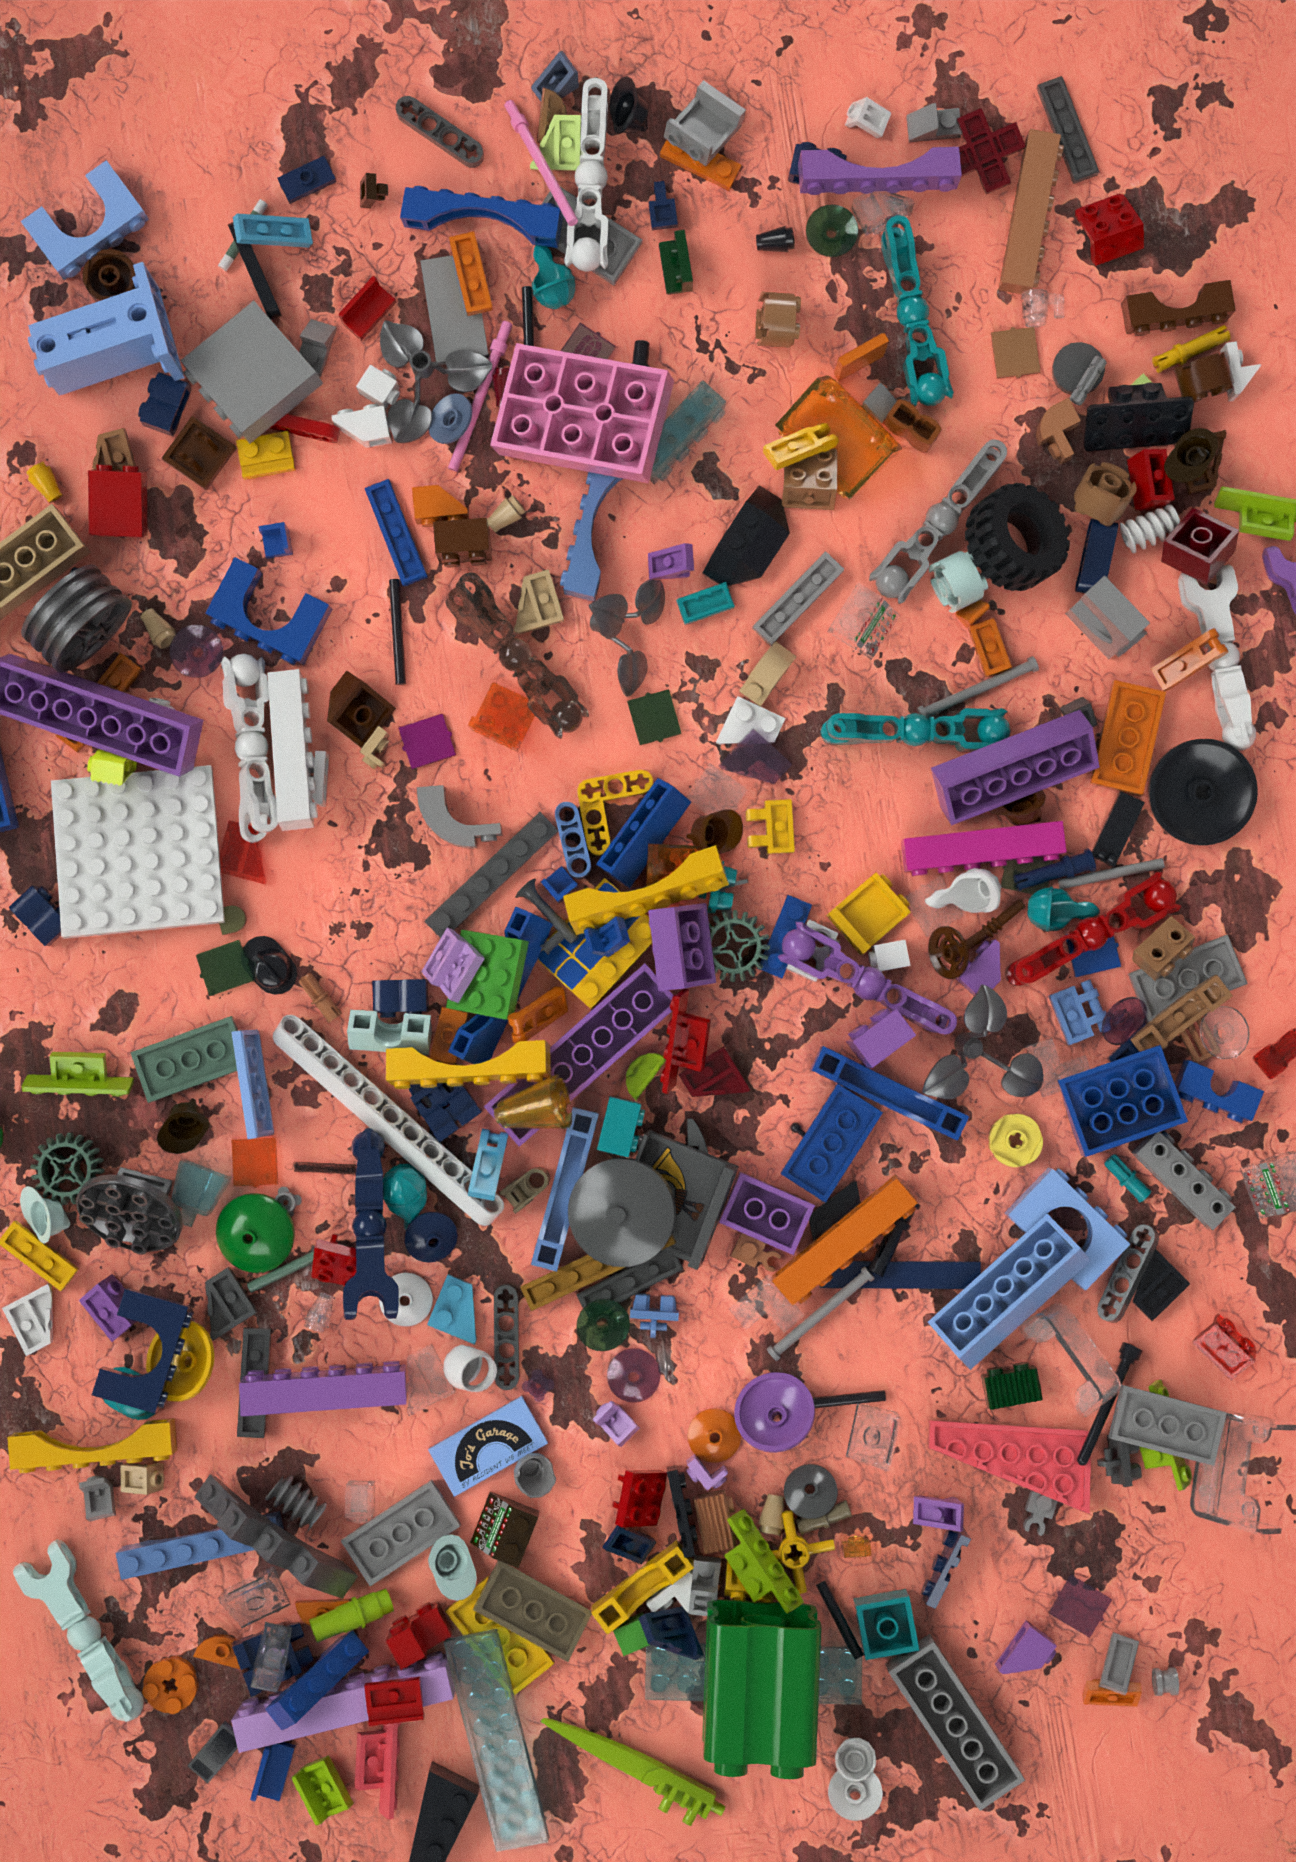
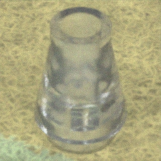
(320, 1313)

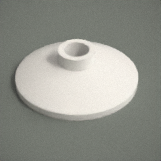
(420, 1299)
(848, 1808)

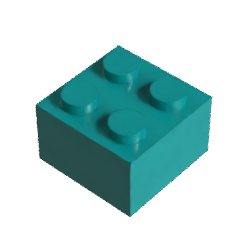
(619, 1127)
(886, 1624)

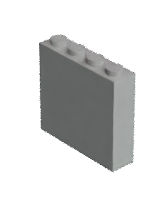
(250, 372)

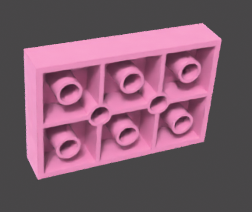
(582, 412)

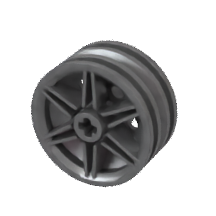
(76, 618)

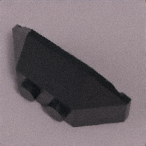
(750, 540)

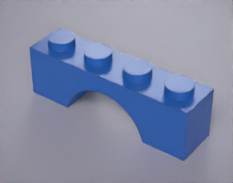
(317, 1681)

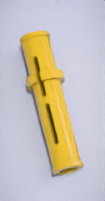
(1180, 353)

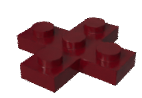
(986, 149)

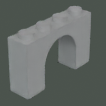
(1108, 619)

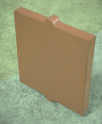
(1015, 352)

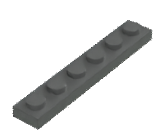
(492, 875)

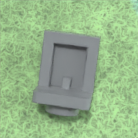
(98, 1498)

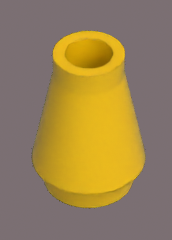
(44, 481)

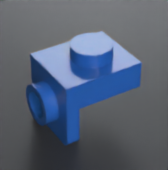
(608, 938)

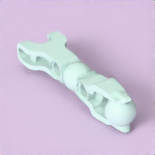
(103, 1665)

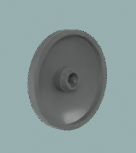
(622, 1212)

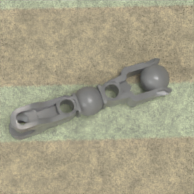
(940, 521)

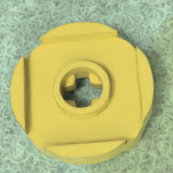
(1029, 1133)

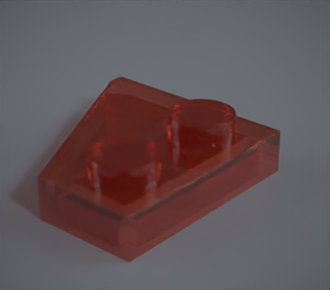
(241, 857)

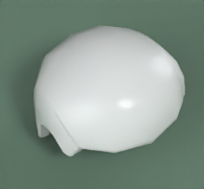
(855, 1759)

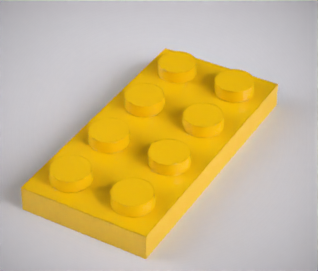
(523, 1659)

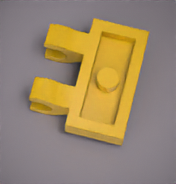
(778, 824)

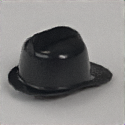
(628, 108)
(270, 965)

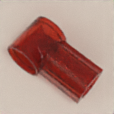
(1275, 1057)

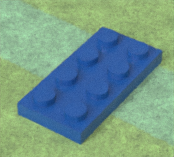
(831, 1143)

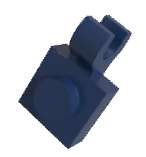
(662, 210)

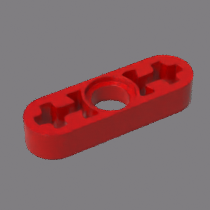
(307, 428)

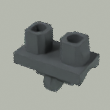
(1118, 1462)

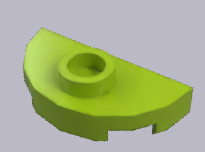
(642, 1072)

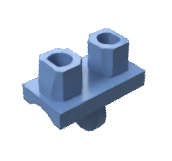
(642, 1311)

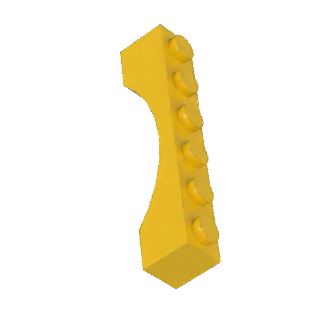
(695, 876)
(523, 1061)
(39, 1449)

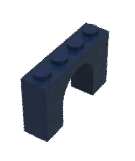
(147, 1390)

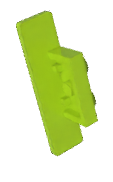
(1260, 512)
(78, 1074)
(1155, 1459)
(758, 1566)

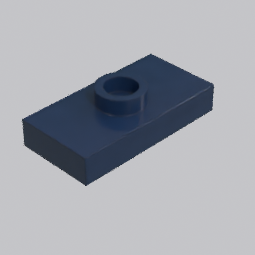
(306, 179)

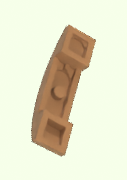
(1182, 1014)

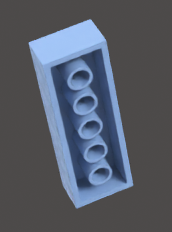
(1009, 1291)

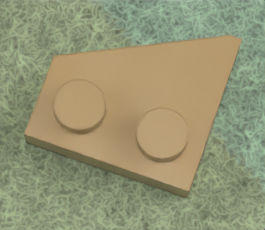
(538, 603)

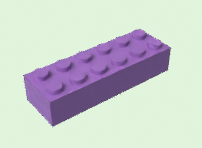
(1015, 767)
(323, 1389)

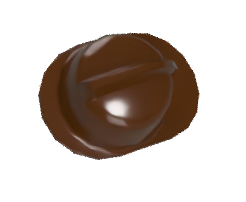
(1024, 810)
(718, 829)

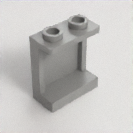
(705, 124)

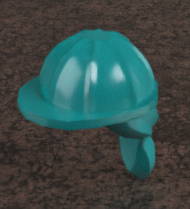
(554, 282)
(1054, 908)
(405, 1192)

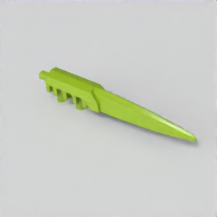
(666, 1780)

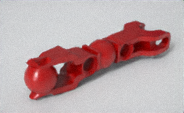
(1093, 932)

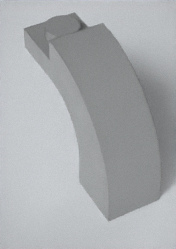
(435, 813)

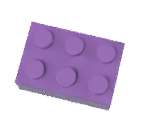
(682, 947)
(880, 1037)
(766, 1213)

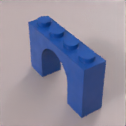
(231, 606)

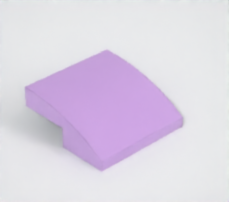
(452, 965)

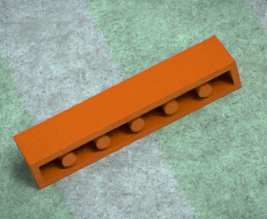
(845, 1239)

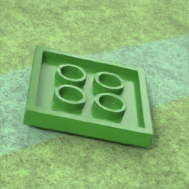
(498, 979)

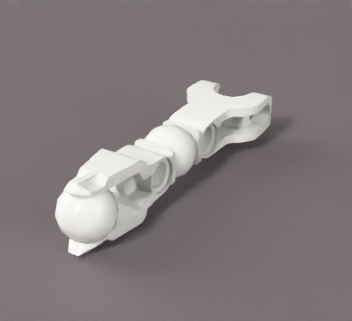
(590, 178)
(1228, 681)
(251, 747)

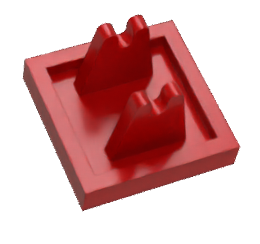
(333, 1261)
(640, 1498)

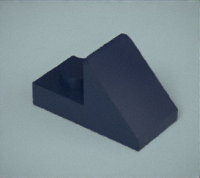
(629, 1544)

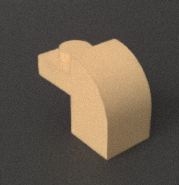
(767, 673)

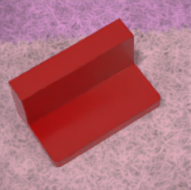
(366, 308)

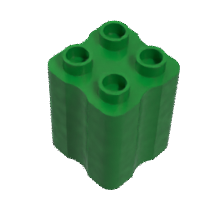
(761, 1687)

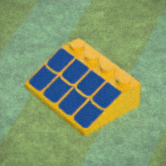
(592, 974)

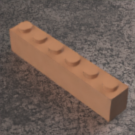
(1030, 211)

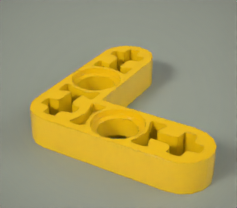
(596, 802)

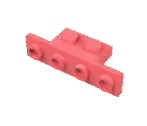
(377, 1765)

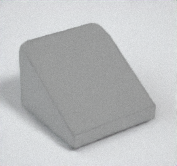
(879, 402)

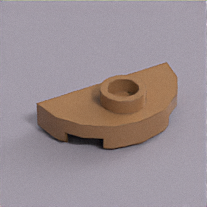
(550, 105)

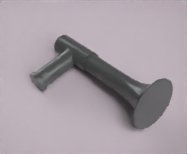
(564, 930)

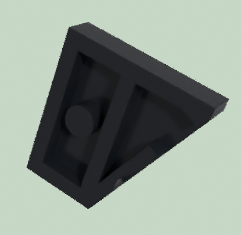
(834, 1209)

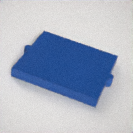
(1097, 960)

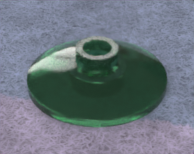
(834, 219)
(604, 1336)

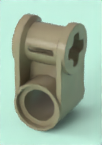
(524, 1189)

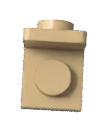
(376, 743)
(142, 1478)

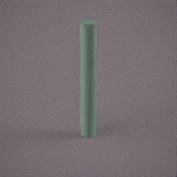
(280, 1272)

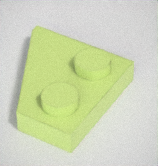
(562, 143)

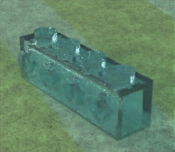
(685, 426)

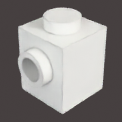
(379, 386)

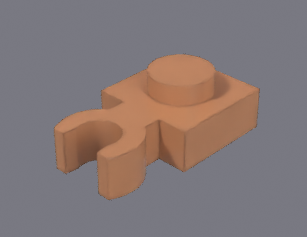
(751, 1251)

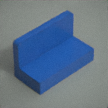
(273, 1771)

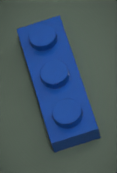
(791, 912)

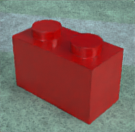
(1152, 484)

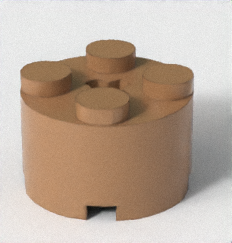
(777, 319)
(1104, 493)

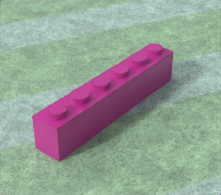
(983, 846)

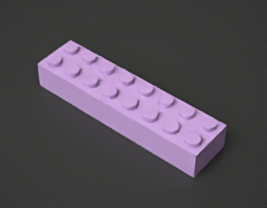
(339, 1706)

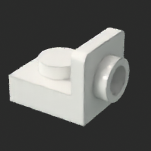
(868, 116)

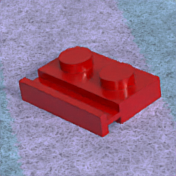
(394, 1701)

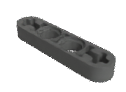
(437, 134)
(1132, 1275)
(510, 1336)

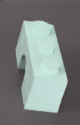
(371, 1034)

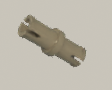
(838, 1512)

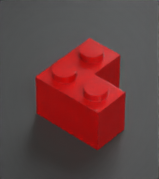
(415, 1635)

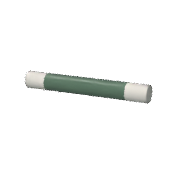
(233, 251)

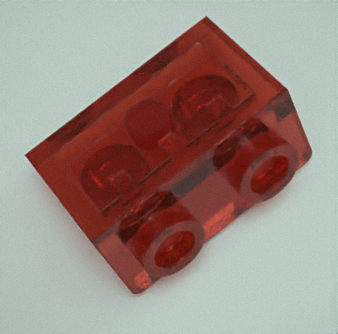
(1226, 1347)

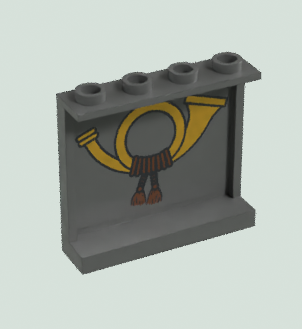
(698, 1187)

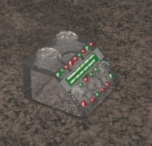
(864, 621)
(1272, 1184)

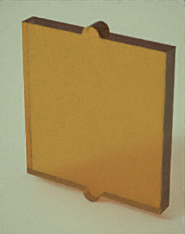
(254, 1162)

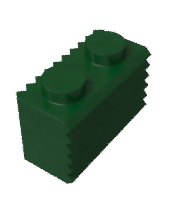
(1011, 1386)

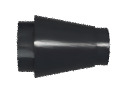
(776, 240)

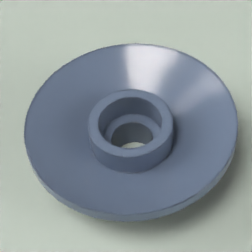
(450, 418)

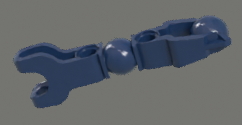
(369, 1229)

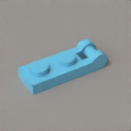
(487, 1165)

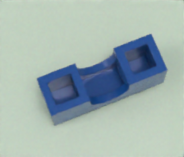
(1195, 1083)

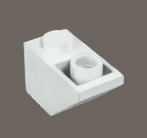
(365, 426)

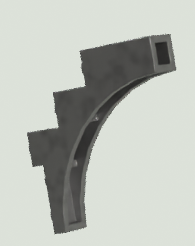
(272, 1542)

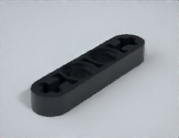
(257, 277)

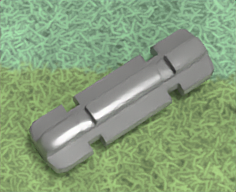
(1088, 380)

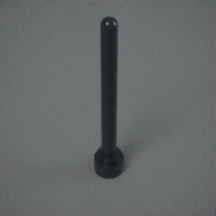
(1128, 1356)

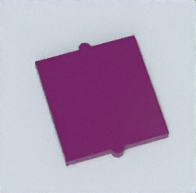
(427, 741)

